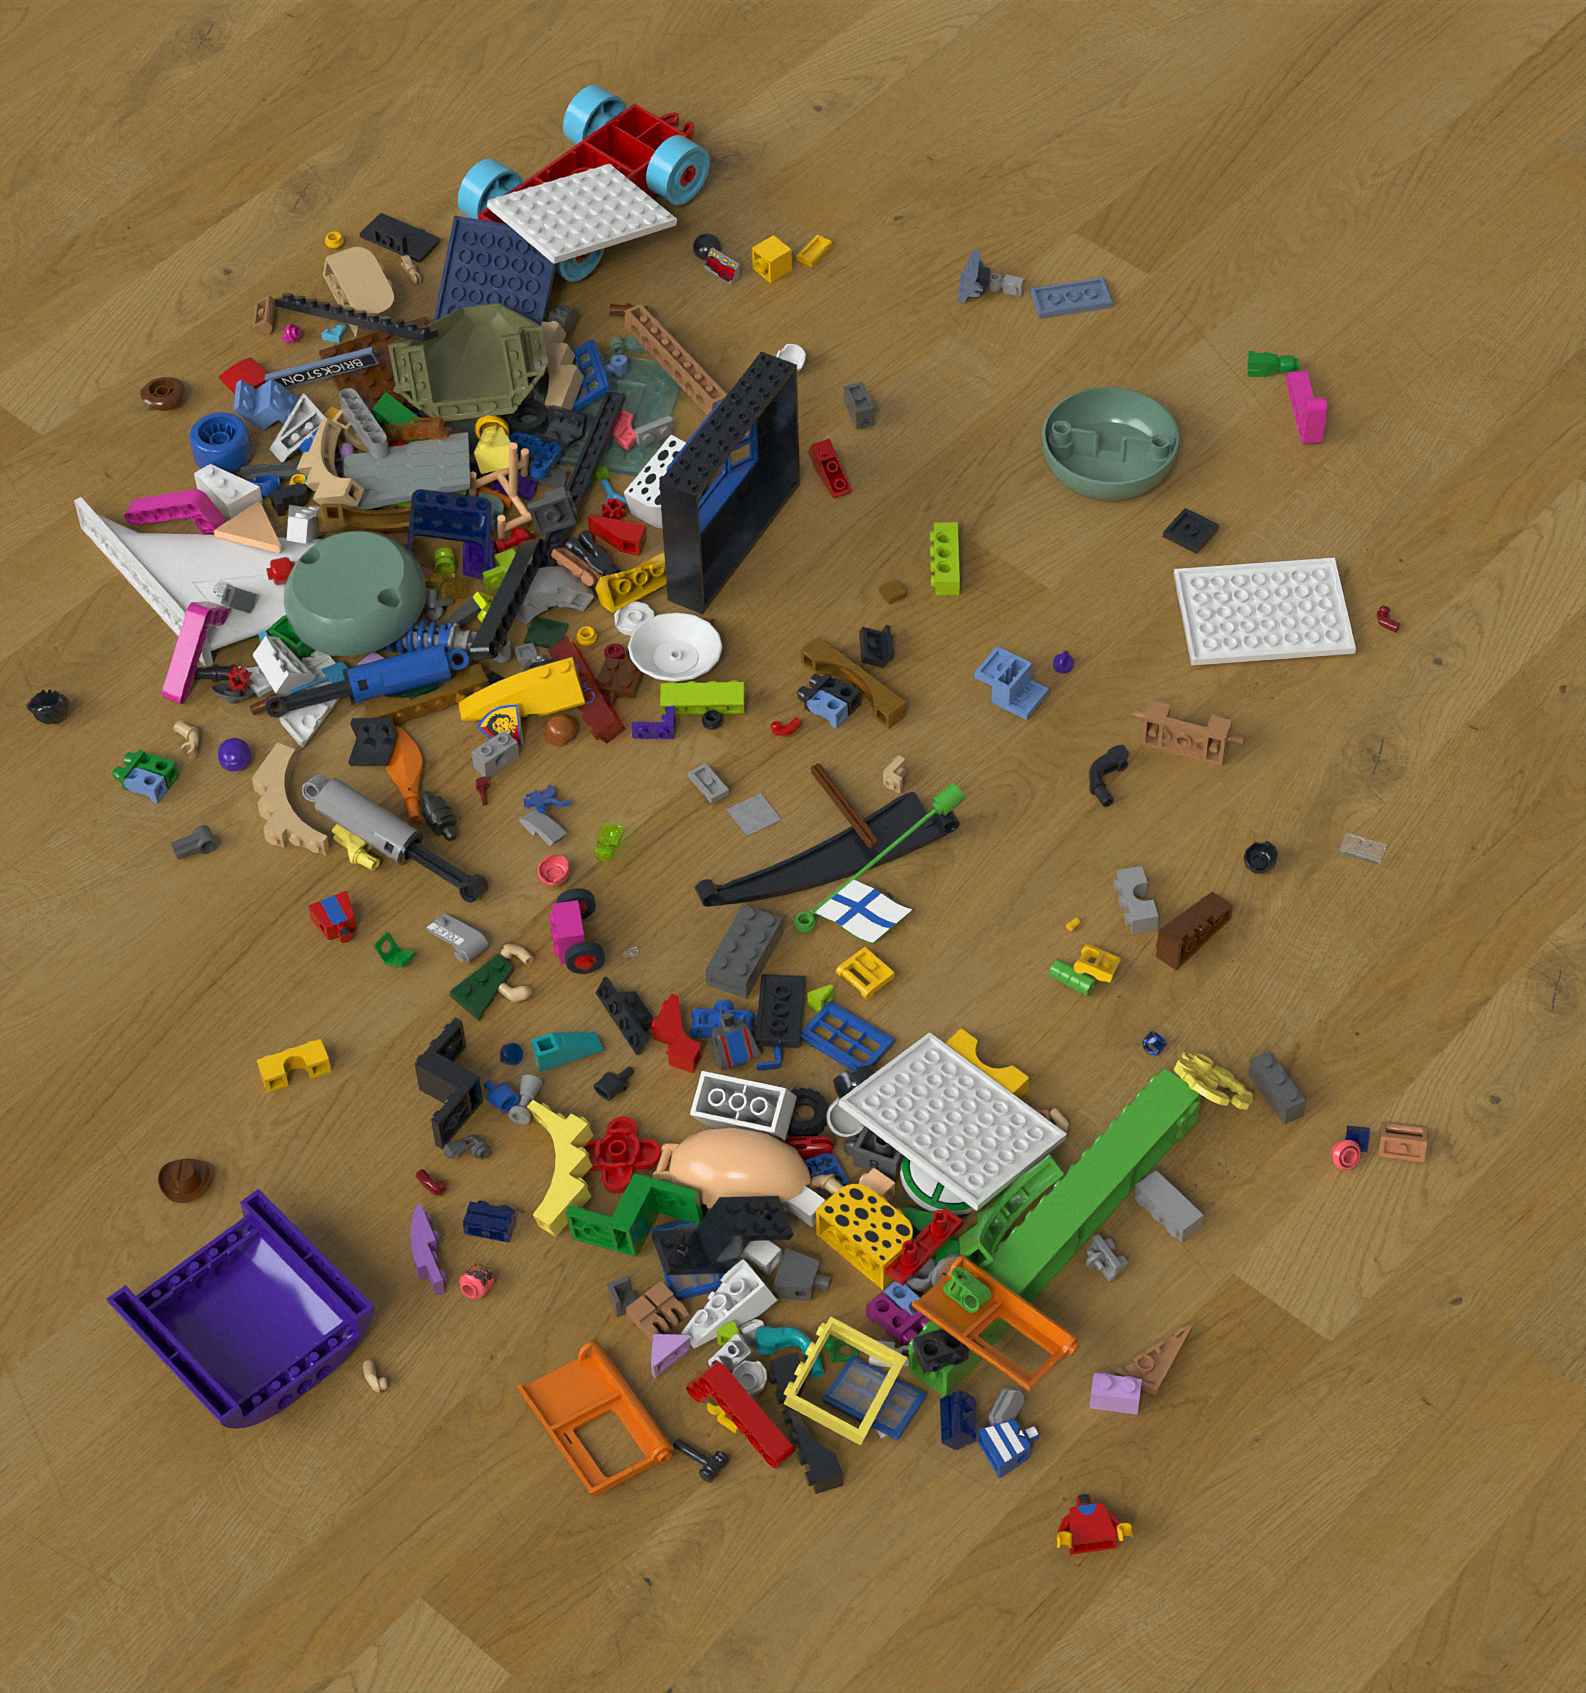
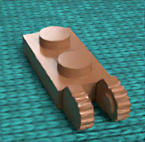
(577, 566)

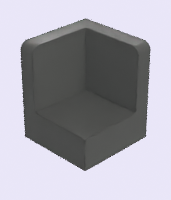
(238, 598)
(621, 1295)

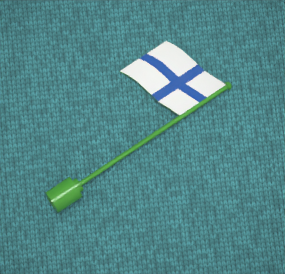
(864, 909)

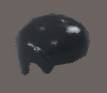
(704, 243)
(1260, 857)

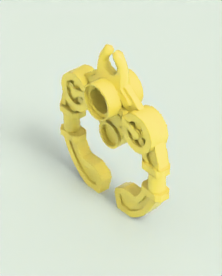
(1204, 1079)

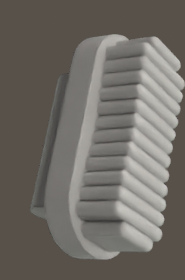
(1006, 1406)

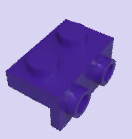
(473, 559)

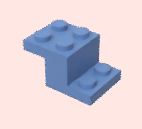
(265, 404)
(1011, 683)

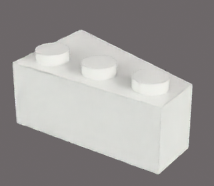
(299, 425)

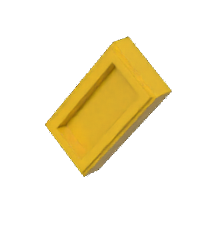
(814, 250)

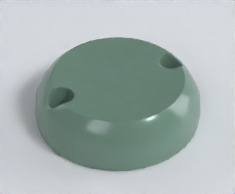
(1110, 443)
(354, 593)

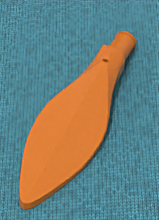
(406, 771)

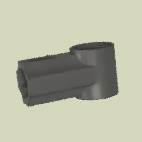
(201, 841)

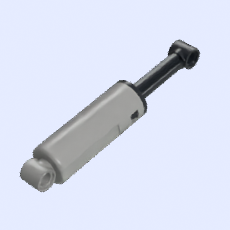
(385, 832)

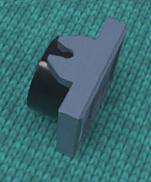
(973, 277)

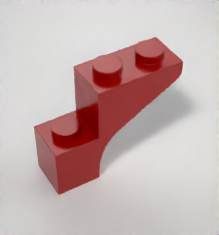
(667, 1028)

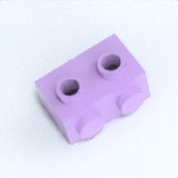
(1115, 1393)

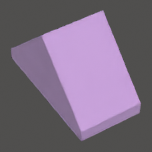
(667, 1350)

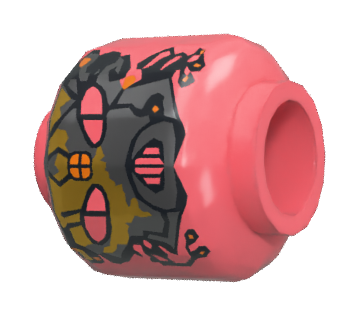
(476, 1281)

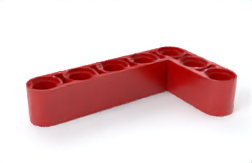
(743, 1412)

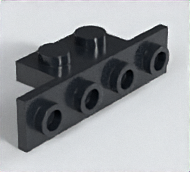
(627, 1013)

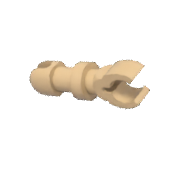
(410, 269)

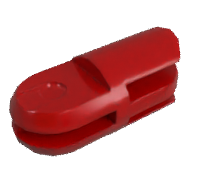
(811, 1146)

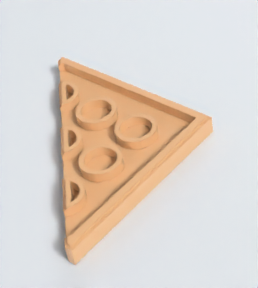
(250, 528)

